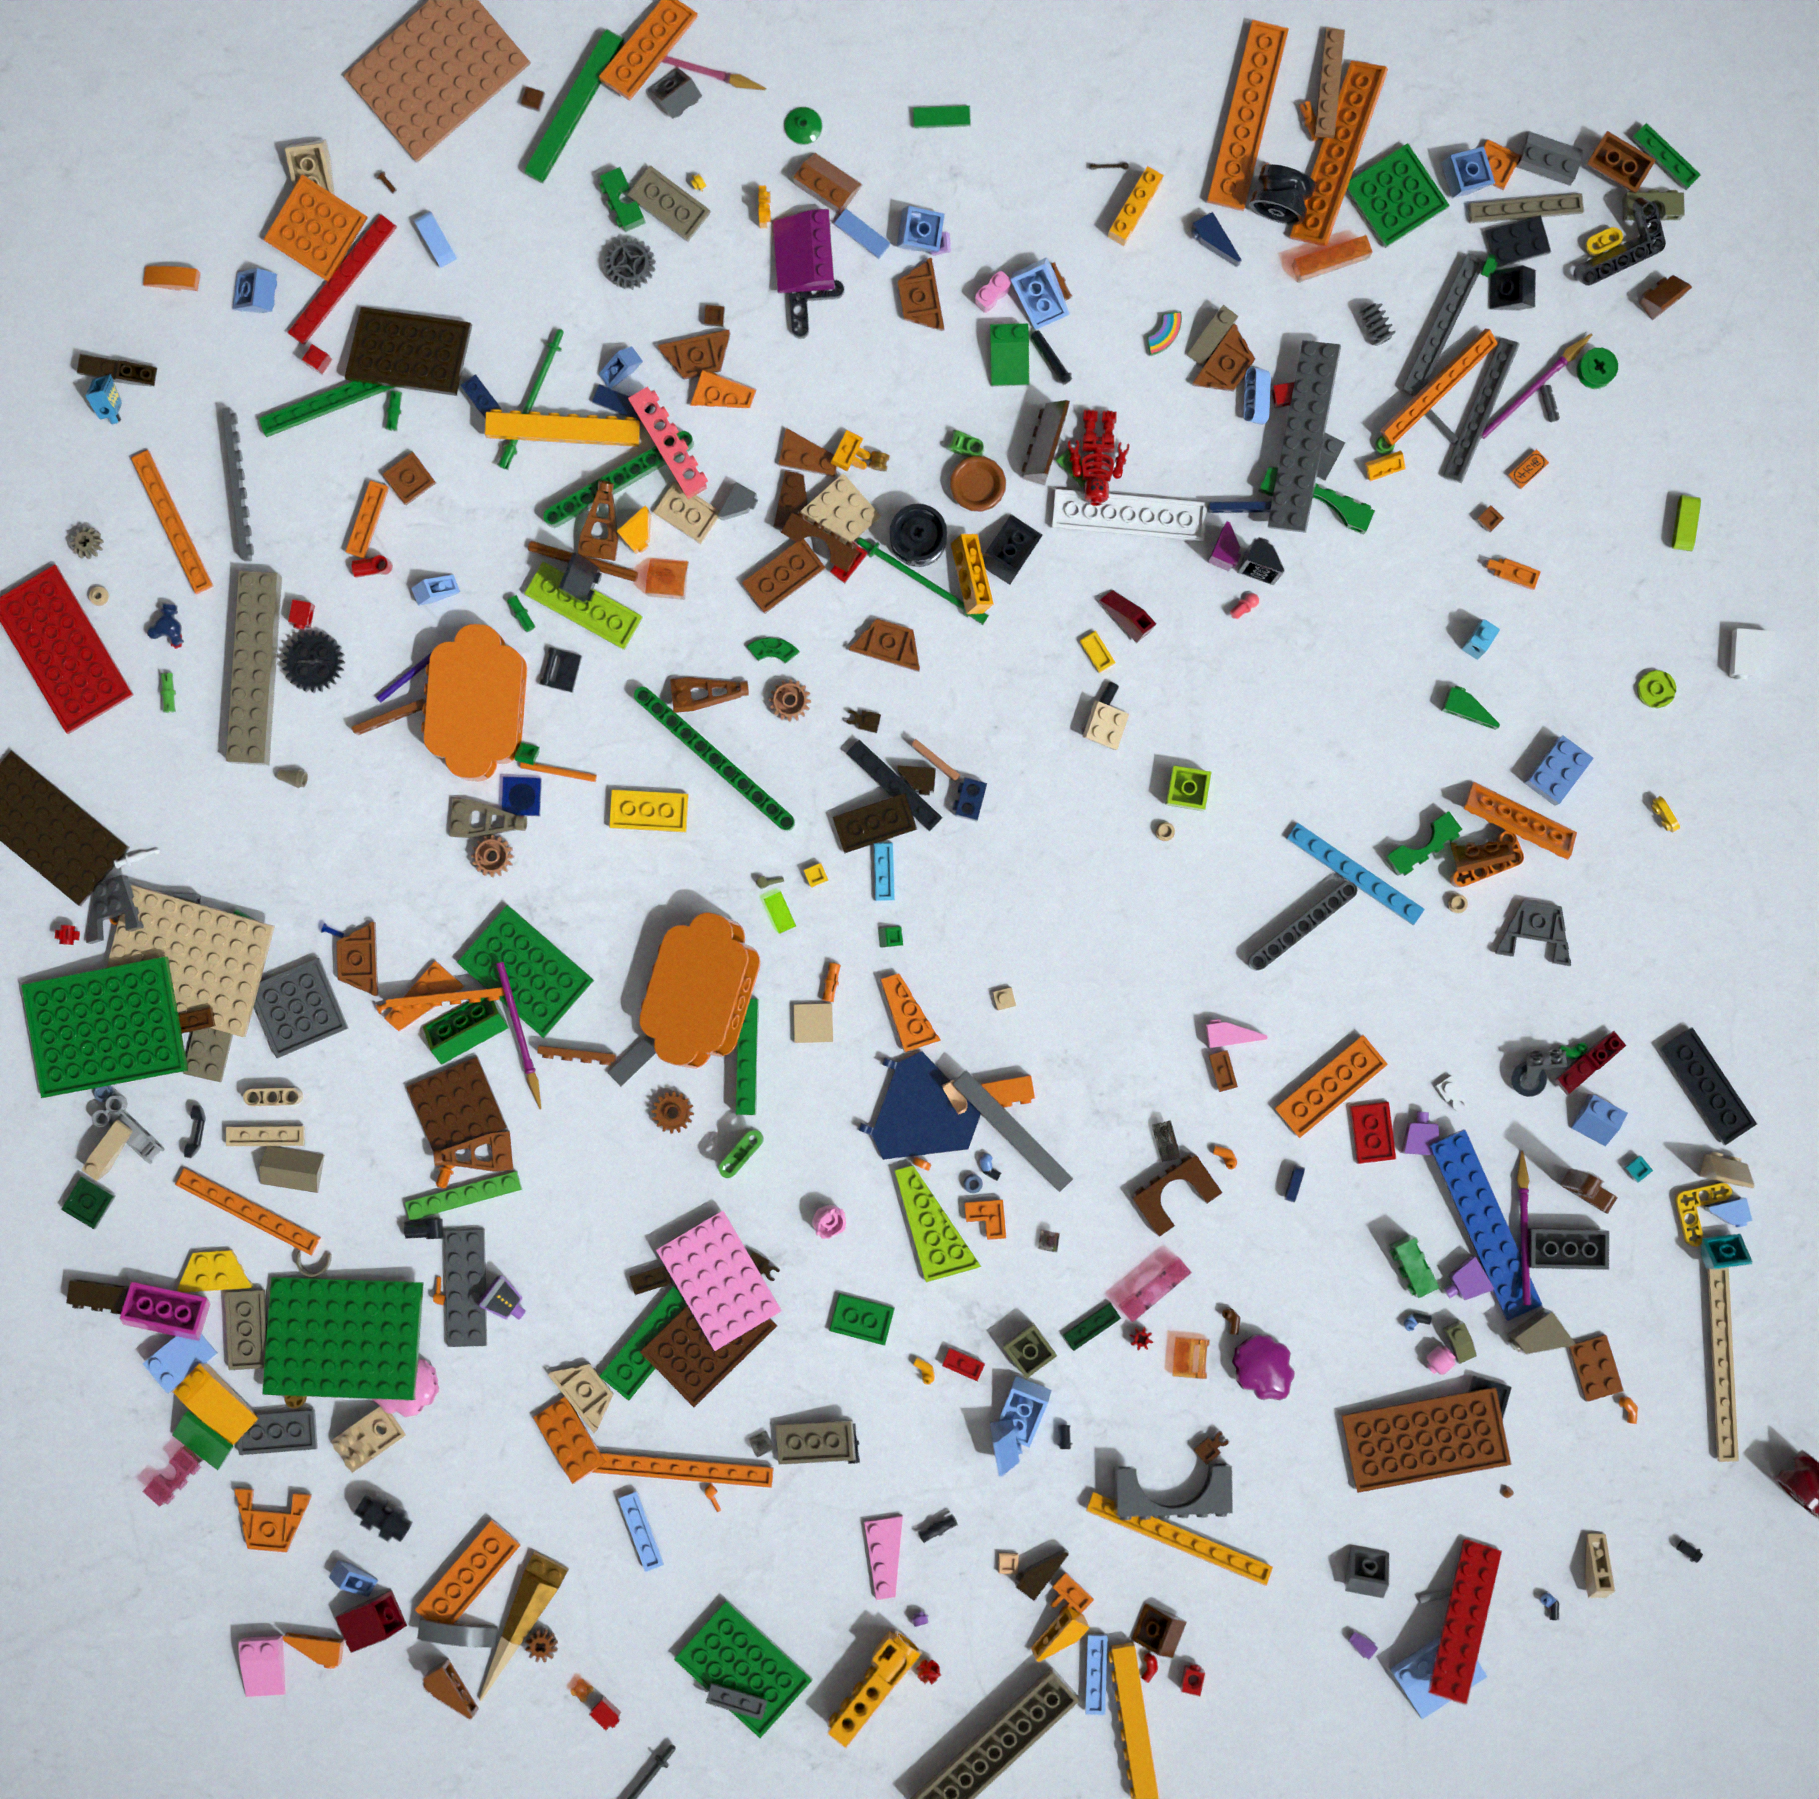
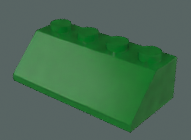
(464, 1029)

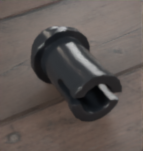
(1064, 1437)
(1694, 1554)

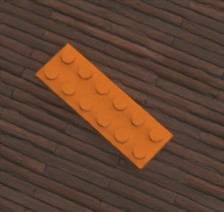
(648, 47)
(1520, 820)
(1331, 1086)
(469, 1575)

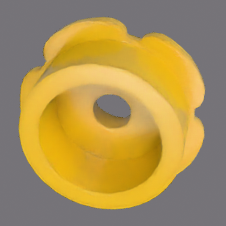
(698, 182)

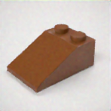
(449, 1689)

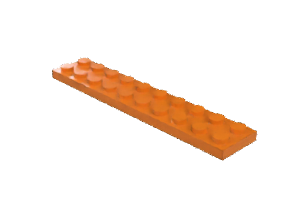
(1247, 115)
(1339, 154)

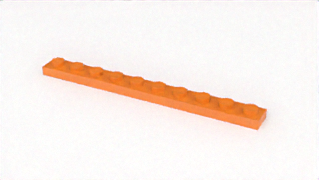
(686, 1470)

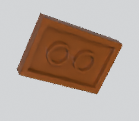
(1596, 1368)

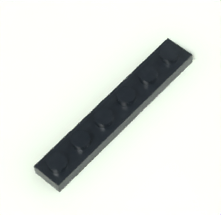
(893, 784)

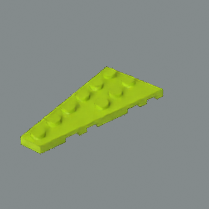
(937, 1241)

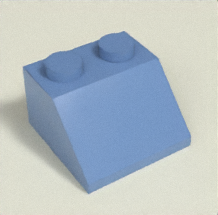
(1467, 172)
(920, 229)
(255, 291)
(1599, 1119)
(1005, 1445)

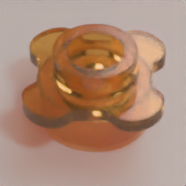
(582, 1684)

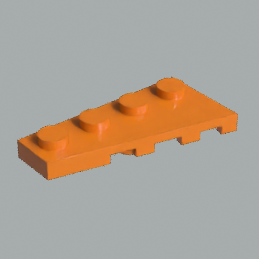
(432, 982)
(909, 1020)

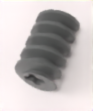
(1377, 323)

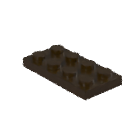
(874, 823)

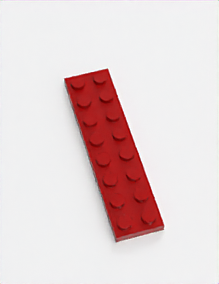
(1464, 1622)

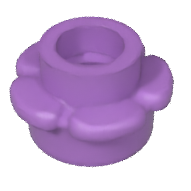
(919, 1619)

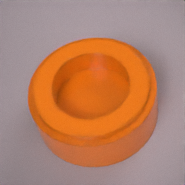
(921, 1163)

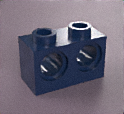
(480, 395)
(974, 800)

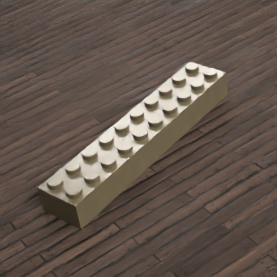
(254, 668)
(1003, 1740)

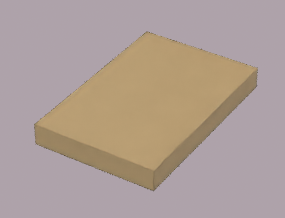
(690, 515)

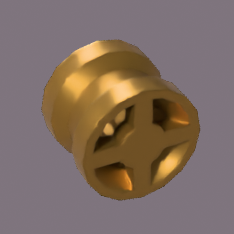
(879, 461)
(295, 1401)

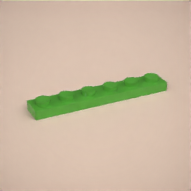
(463, 1195)

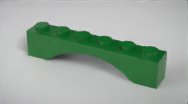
(1354, 515)
(747, 1062)

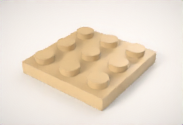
(842, 510)

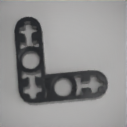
(808, 296)

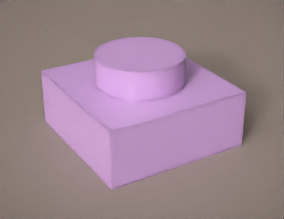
(945, 246)

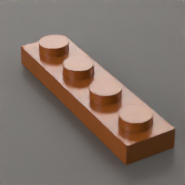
(569, 1054)

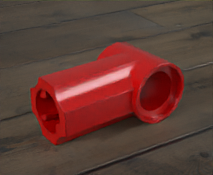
(369, 566)

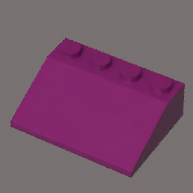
(804, 252)

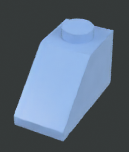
(435, 589)
(1732, 1211)

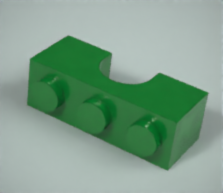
(628, 215)

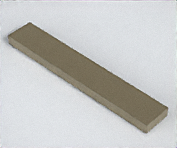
(1525, 208)

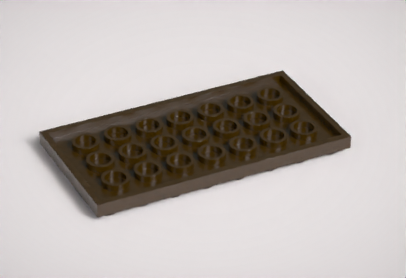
(54, 831)

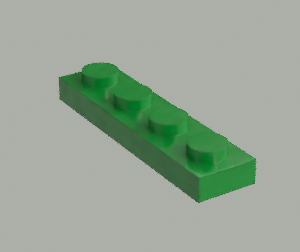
(1666, 156)

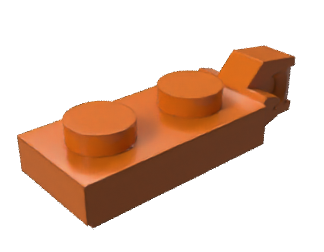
(1514, 572)

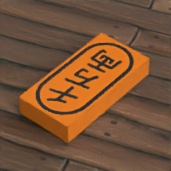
(1528, 469)

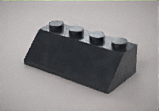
(1261, 562)

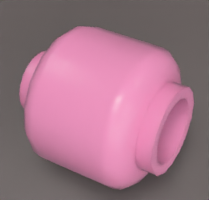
(1440, 1360)

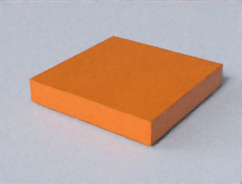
(1501, 161)

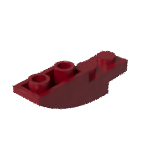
(1591, 1061)

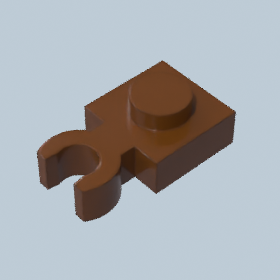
(1208, 1449)

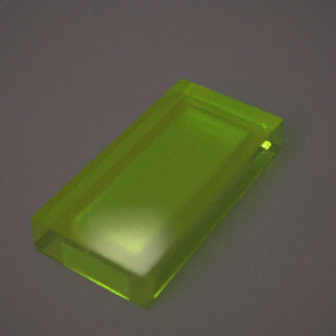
(780, 912)

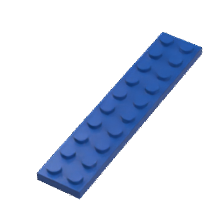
(1484, 1222)

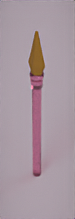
(736, 80)

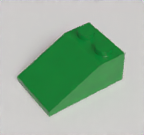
(1009, 354)

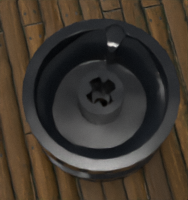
(1282, 194)
(904, 532)

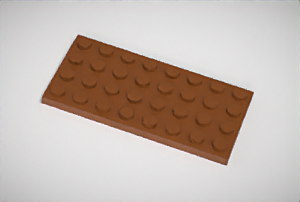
(1426, 1439)

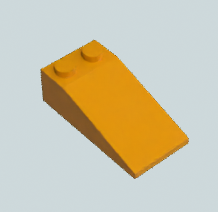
(215, 1403)

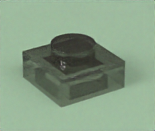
(1048, 1241)
(761, 1444)

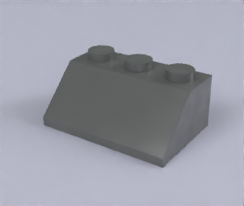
(1550, 158)

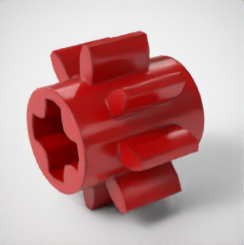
(67, 935)
(1146, 1339)
(928, 1671)

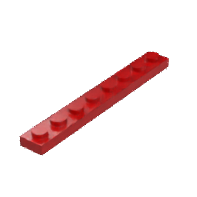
(342, 279)

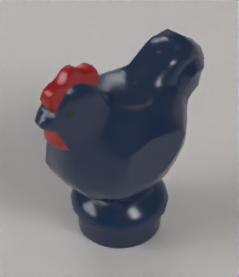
(167, 626)

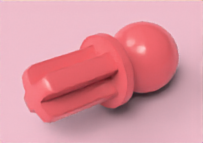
(1244, 605)

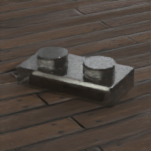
(1166, 1141)

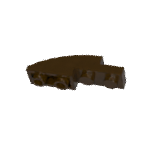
(120, 370)

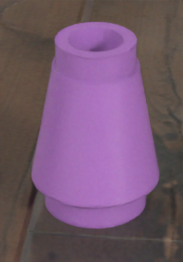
(1363, 1645)

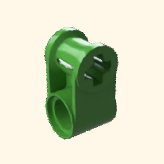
(964, 444)

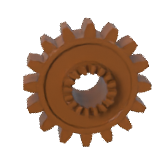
(663, 1116)

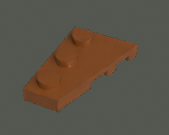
(805, 455)

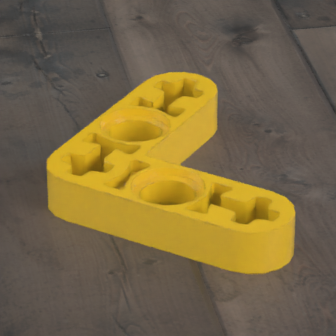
(1691, 1207)

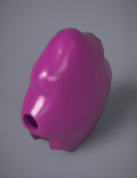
(1263, 1367)

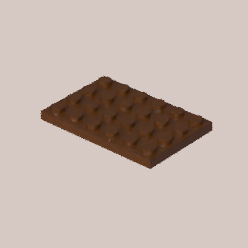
(689, 1360)

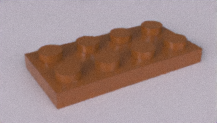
(783, 575)

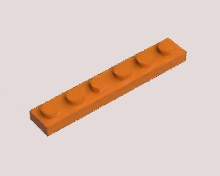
(453, 998)

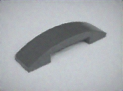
(457, 1634)

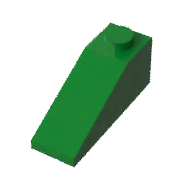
(1465, 706)

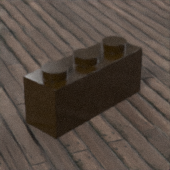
(96, 1295)

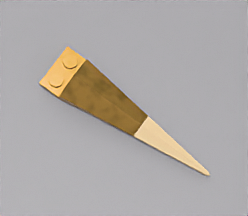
(535, 1591)

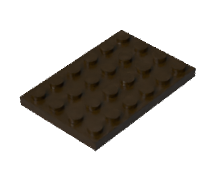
(408, 351)

